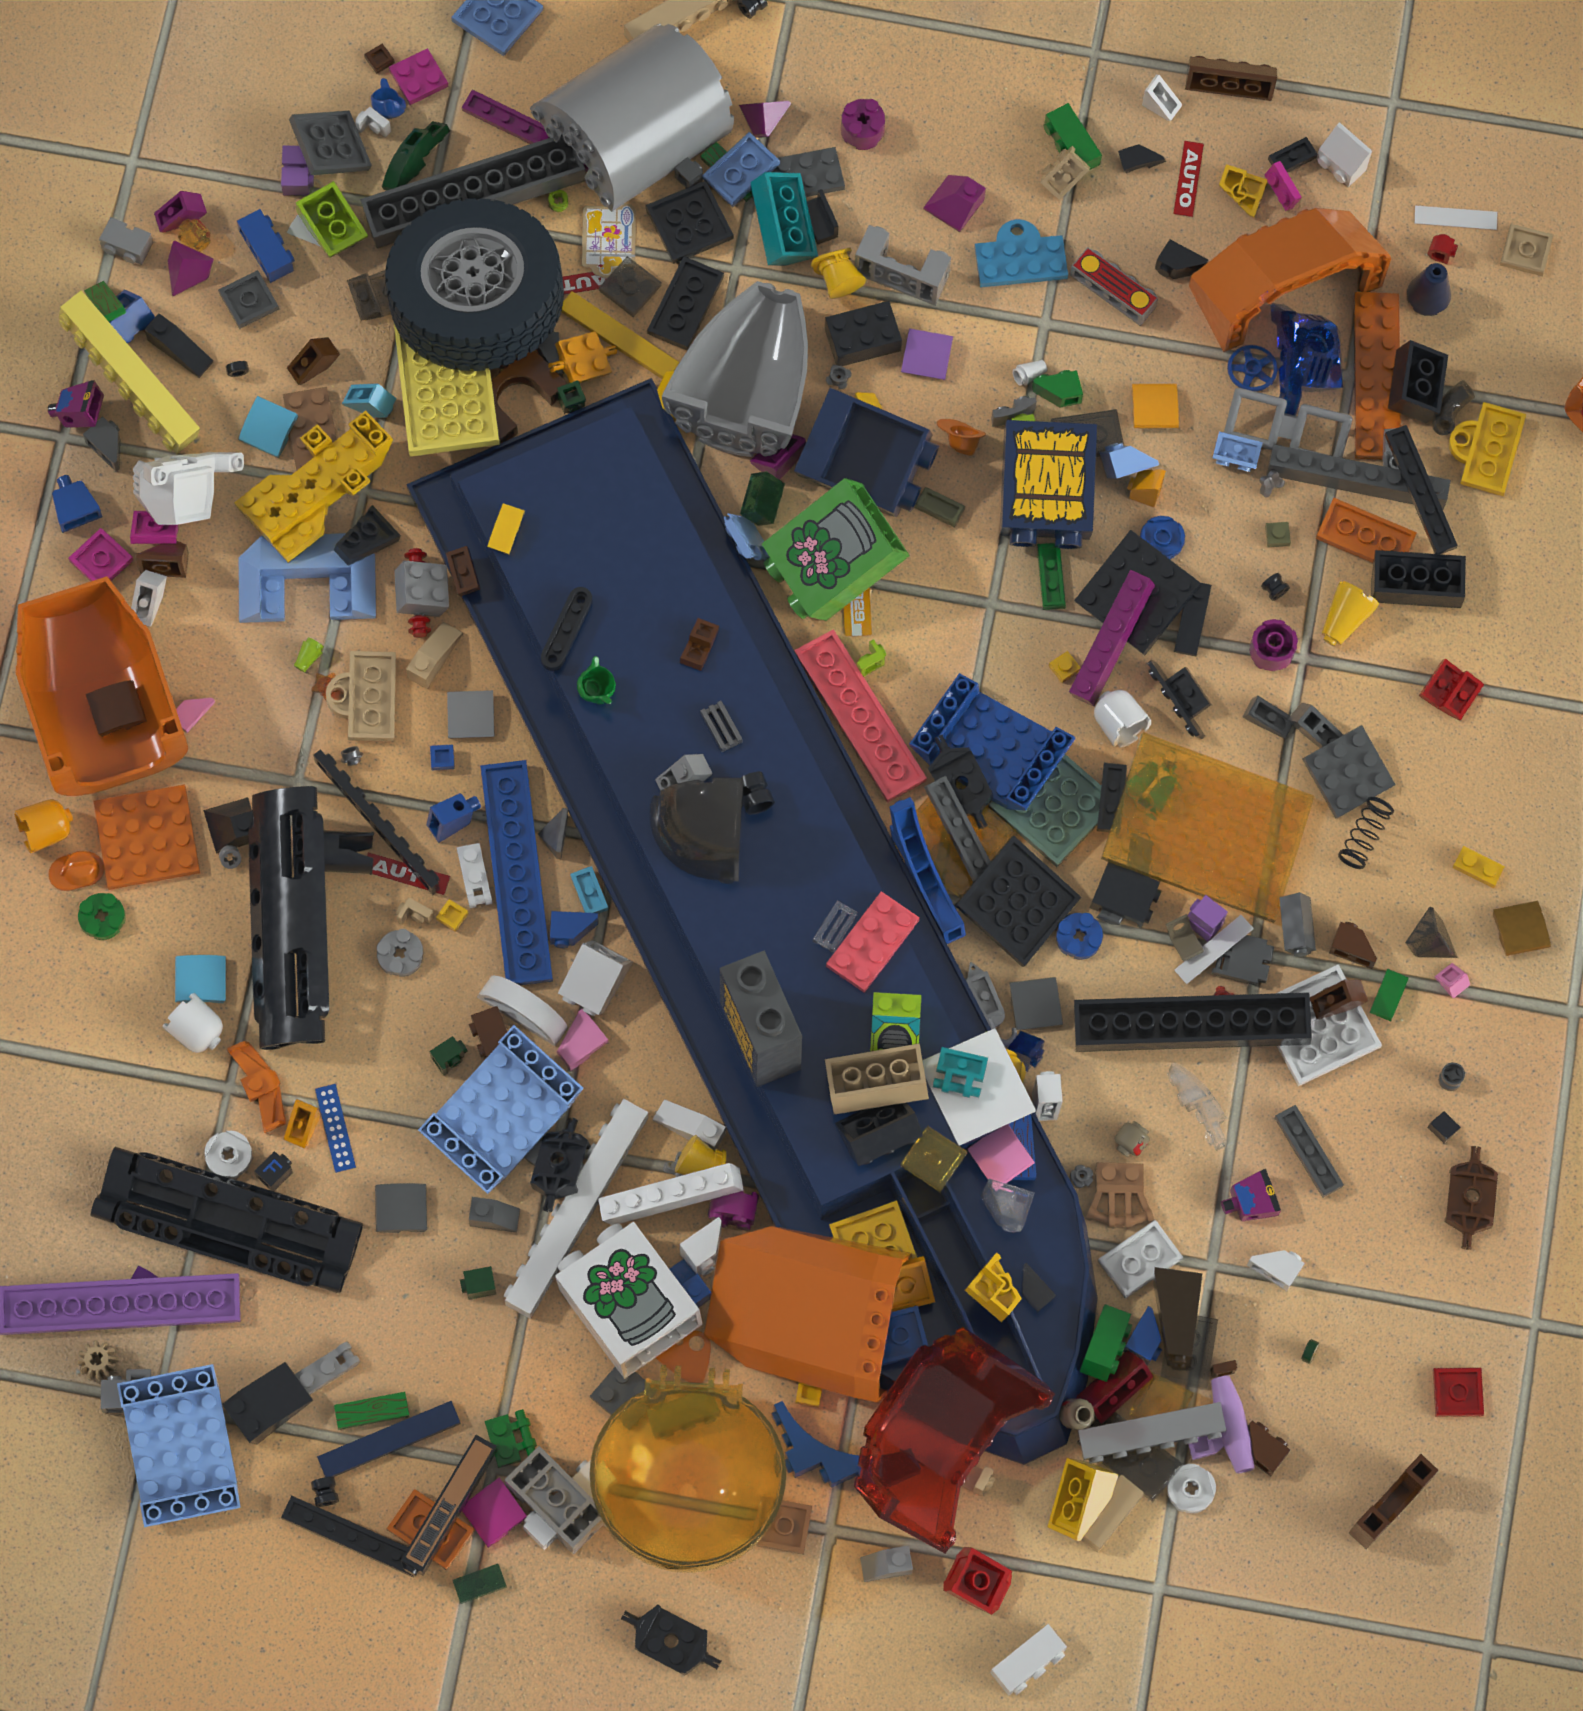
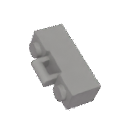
(109, 1391)

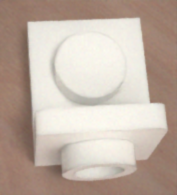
(376, 122)

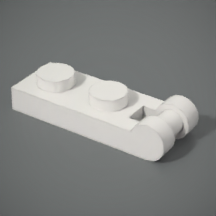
(474, 874)

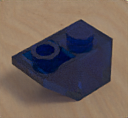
(1028, 1049)

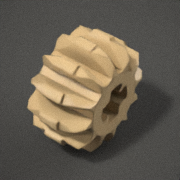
(89, 1364)

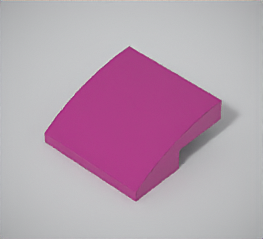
(493, 1512)

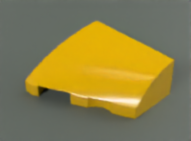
(1243, 188)
(994, 1289)

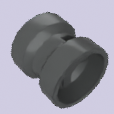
(1454, 1072)

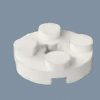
(224, 1142)
(1184, 1500)

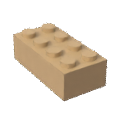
(876, 1079)

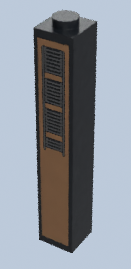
(448, 1506)

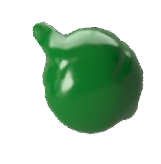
(596, 684)

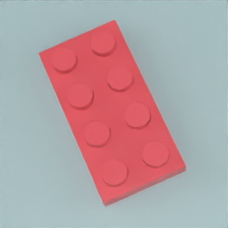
(872, 942)

